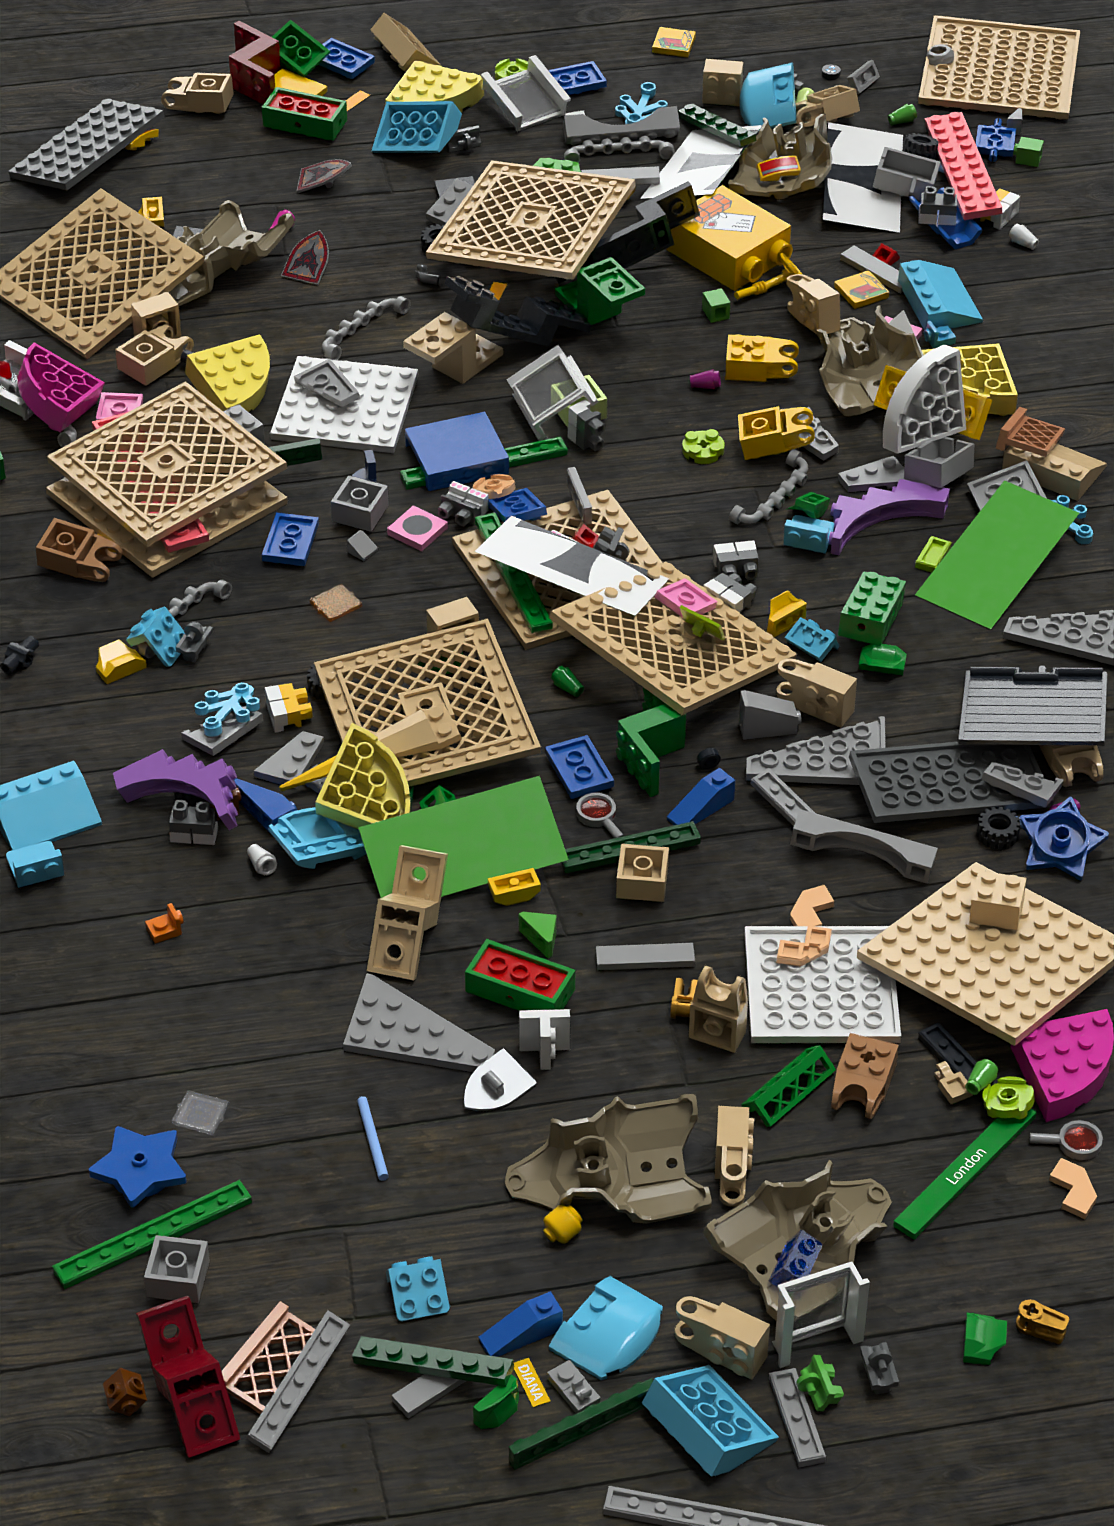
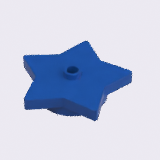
(1061, 839)
(140, 1164)

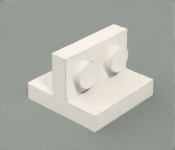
(545, 1033)

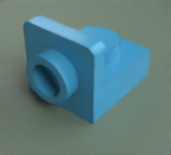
(938, 336)

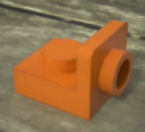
(165, 926)

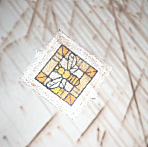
(200, 1112)

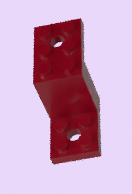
(254, 62)
(188, 1376)

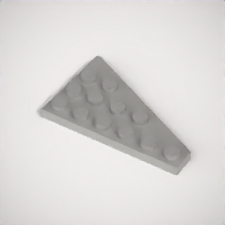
(1067, 633)
(822, 758)
(402, 1029)

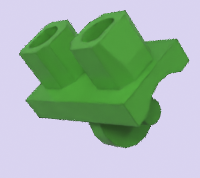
(817, 1380)

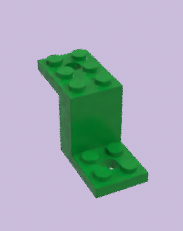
(600, 290)
(647, 737)

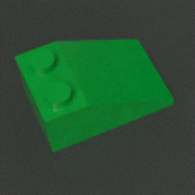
(298, 49)

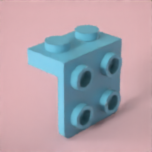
(807, 533)
(160, 633)
(35, 863)
(418, 1288)

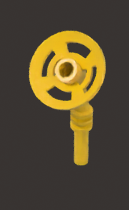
(761, 287)

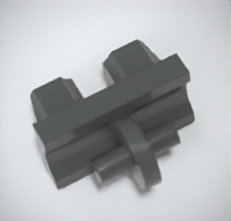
(465, 139)
(609, 543)
(193, 640)
(879, 1367)

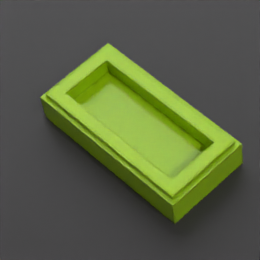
(932, 554)

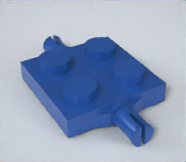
(995, 140)

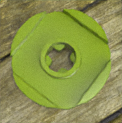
(507, 68)
(694, 442)
(996, 1099)

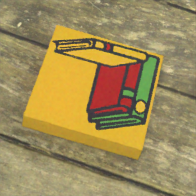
(674, 42)
(861, 289)

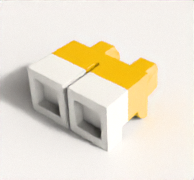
(1010, 208)
(284, 705)

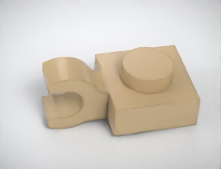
(951, 1084)

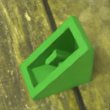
(539, 930)

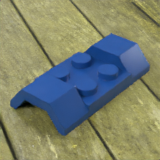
(958, 235)

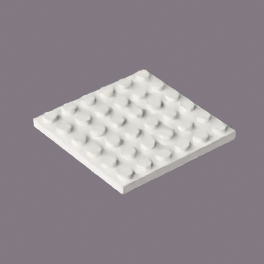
(365, 424)
(822, 997)

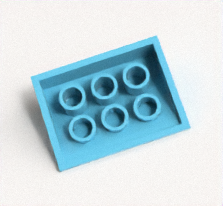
(416, 127)
(937, 295)
(46, 807)
(708, 1419)

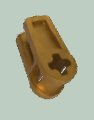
(681, 1003)
(1042, 1323)

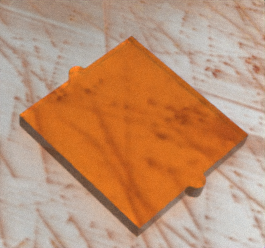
(335, 602)

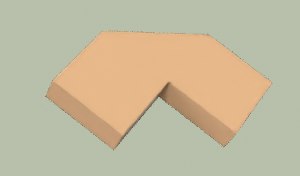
(809, 903)
(798, 953)
(1081, 1194)

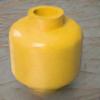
(562, 1224)

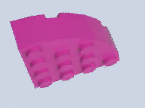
(56, 388)
(1066, 1061)

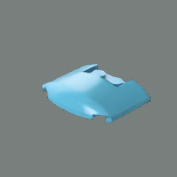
(769, 95)
(316, 838)
(608, 1329)

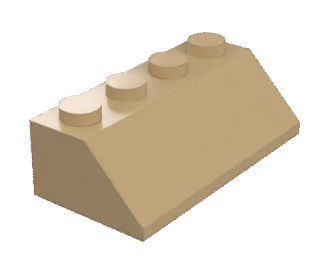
(400, 43)

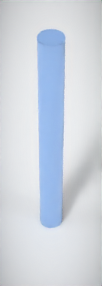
(372, 1138)

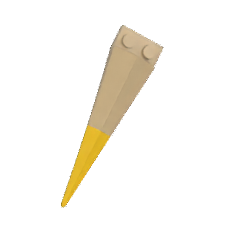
(412, 735)

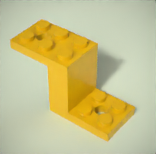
(974, 403)

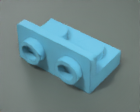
(811, 639)

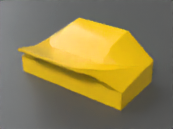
(153, 210)
(784, 613)
(118, 661)
(514, 887)

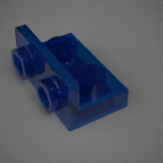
(796, 1258)

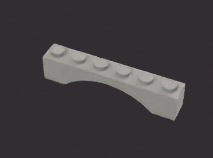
(660, 123)
(907, 856)

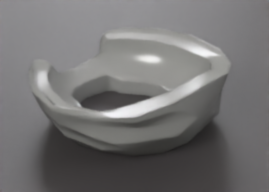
(943, 58)

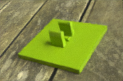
(701, 624)

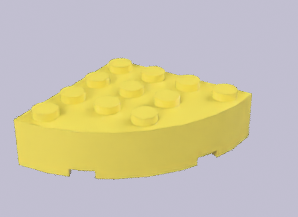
(438, 83)
(231, 373)
(987, 374)
(363, 782)

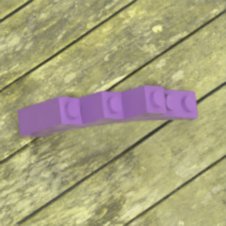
(905, 500)
(162, 774)

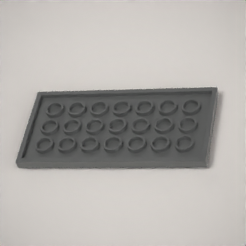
(86, 144)
(938, 779)

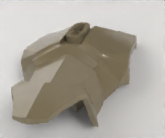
(804, 142)
(226, 246)
(858, 359)
(606, 1159)
(830, 1211)

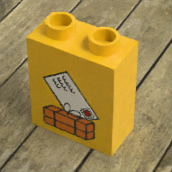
(732, 239)

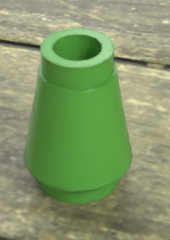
(903, 115)
(981, 1076)

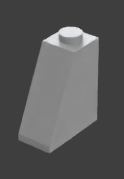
(766, 716)

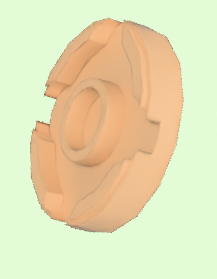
(496, 487)

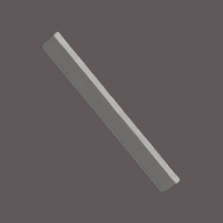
(681, 1512)

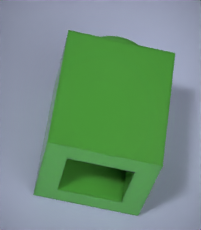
(1028, 151)
(716, 305)

